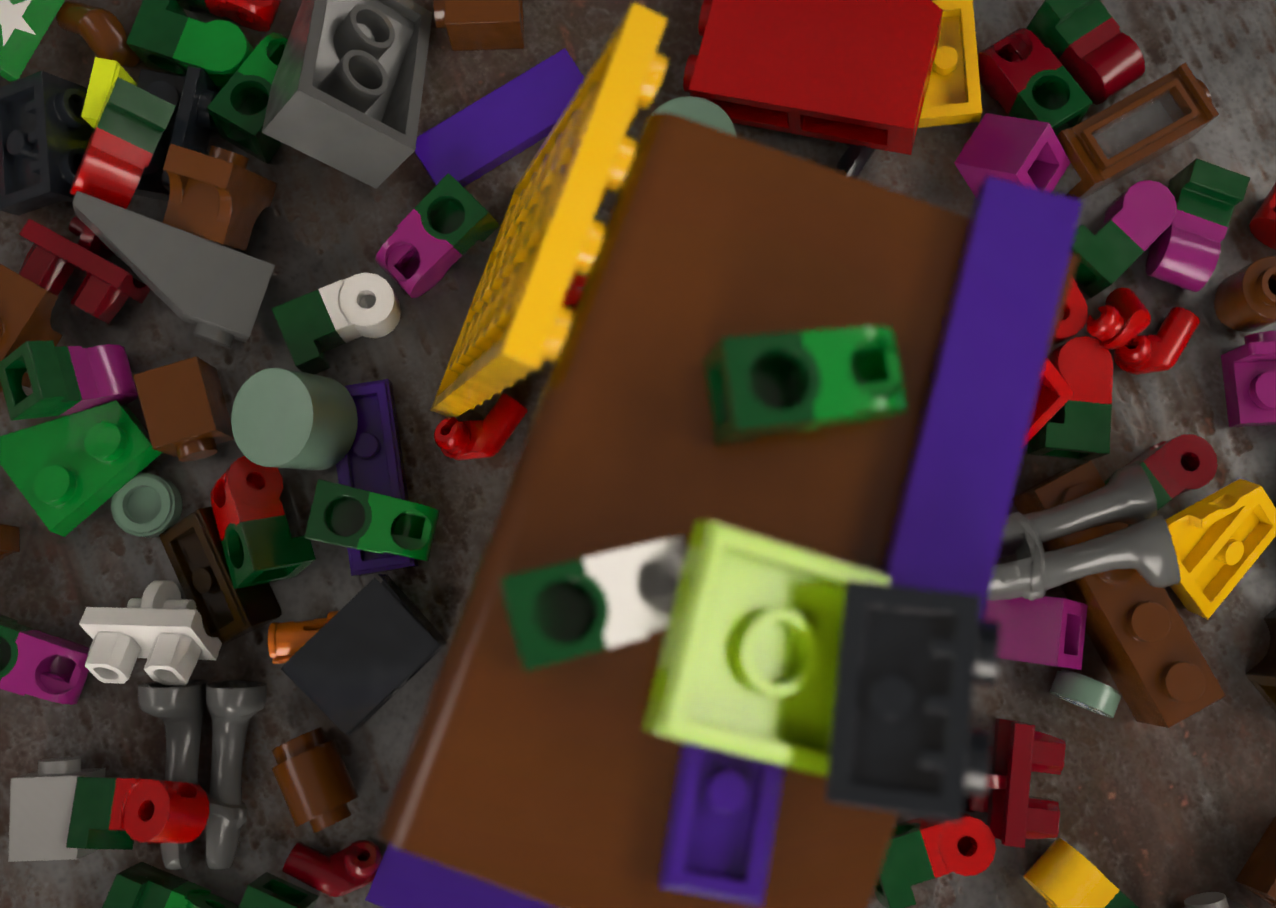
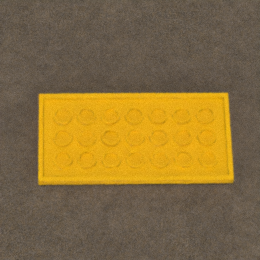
(551, 225)

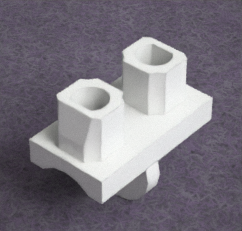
(151, 627)

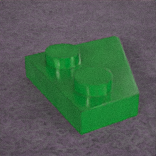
(76, 462)

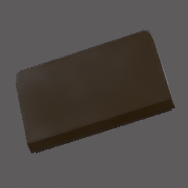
(204, 576)

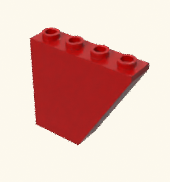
(819, 66)

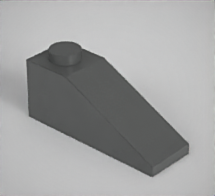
(193, 276)

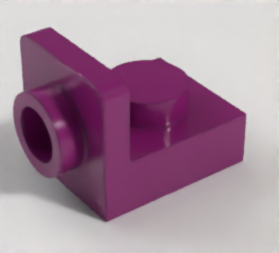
(1251, 381)

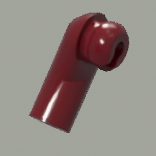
(335, 873)

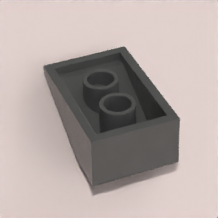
(352, 84)

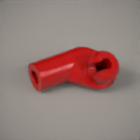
(1120, 319)
(1159, 350)
(480, 437)

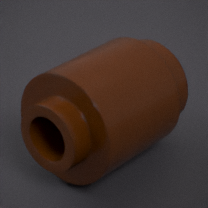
(1248, 297)
(314, 780)

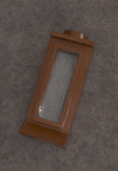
(1136, 130)

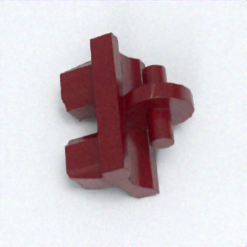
(55, 258)
(1010, 809)

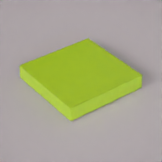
(753, 648)

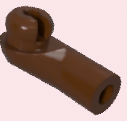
(99, 30)

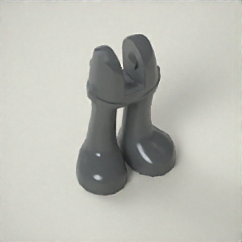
(1141, 546)
(182, 711)

